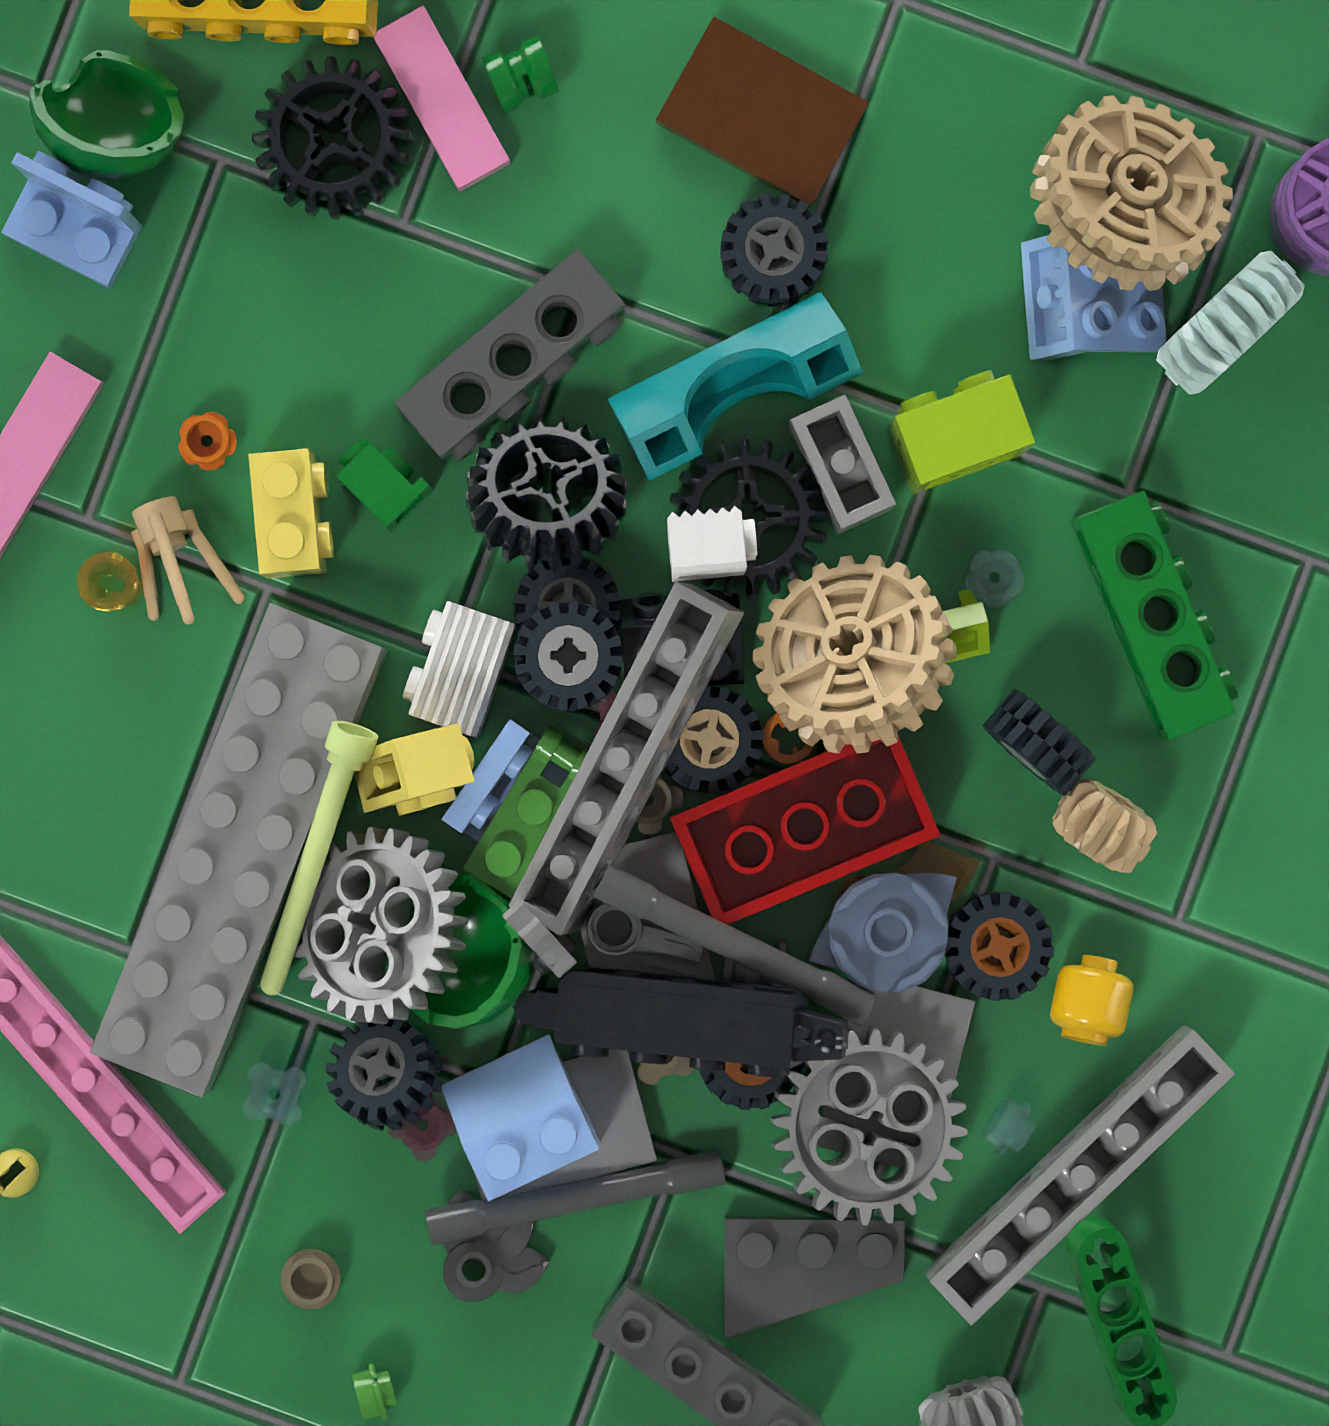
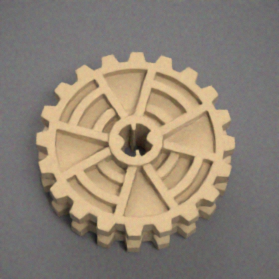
(1131, 193)
(855, 654)

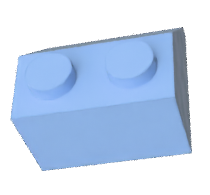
(519, 1117)

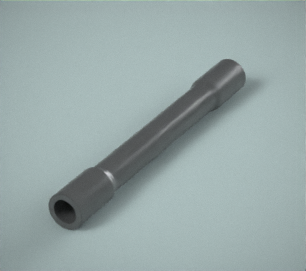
(646, 902)
(670, 1177)

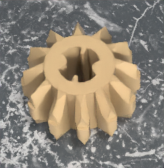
(1104, 825)

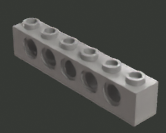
(627, 756)
(1078, 1173)

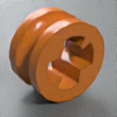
(772, 745)

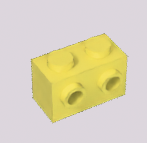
(288, 513)
(416, 771)

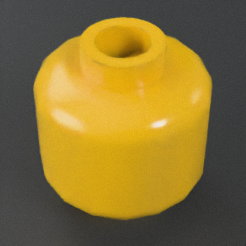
(1091, 1001)

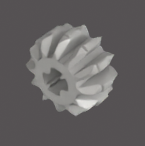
(973, 1403)

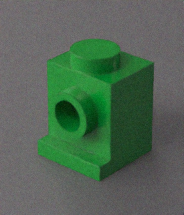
(381, 482)

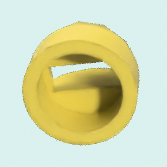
(25, 1180)

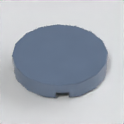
(888, 932)

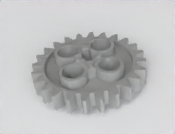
(380, 926)
(851, 1175)

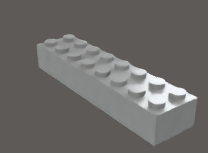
(236, 853)

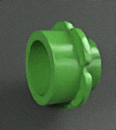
(374, 1392)

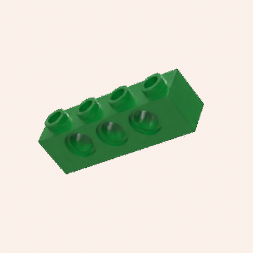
(1171, 707)

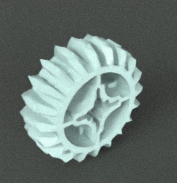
(1230, 322)

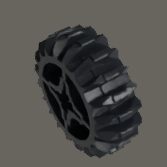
(348, 113)
(800, 515)
(530, 520)

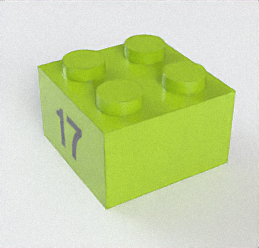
(960, 432)

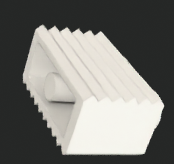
(710, 544)
(460, 668)

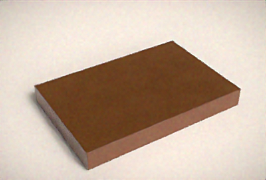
(762, 112)

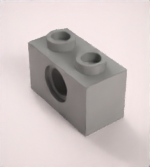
(841, 464)

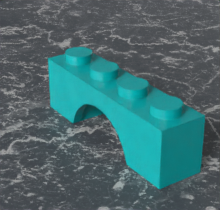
(793, 352)

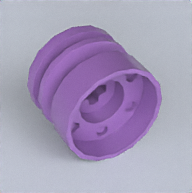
(1302, 211)

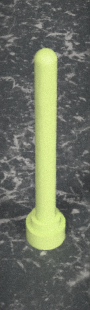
(348, 749)

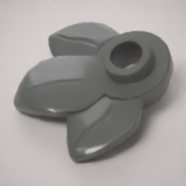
(503, 1254)

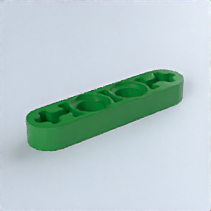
(1124, 1322)

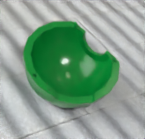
(109, 117)
(490, 967)

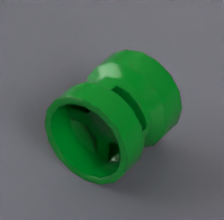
(520, 74)

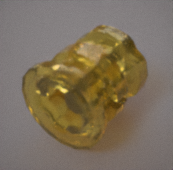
(105, 564)

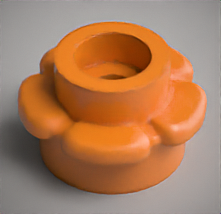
(191, 445)

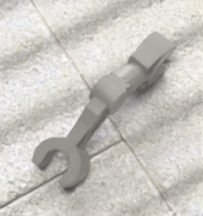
(550, 949)

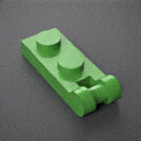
(524, 816)

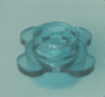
(289, 1084)

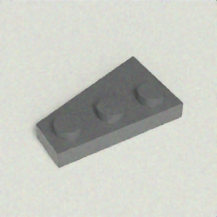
(803, 1264)

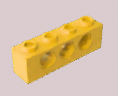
(279, 20)

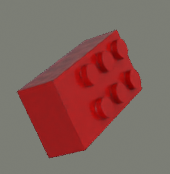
(803, 828)

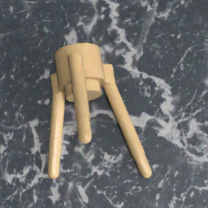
(162, 531)

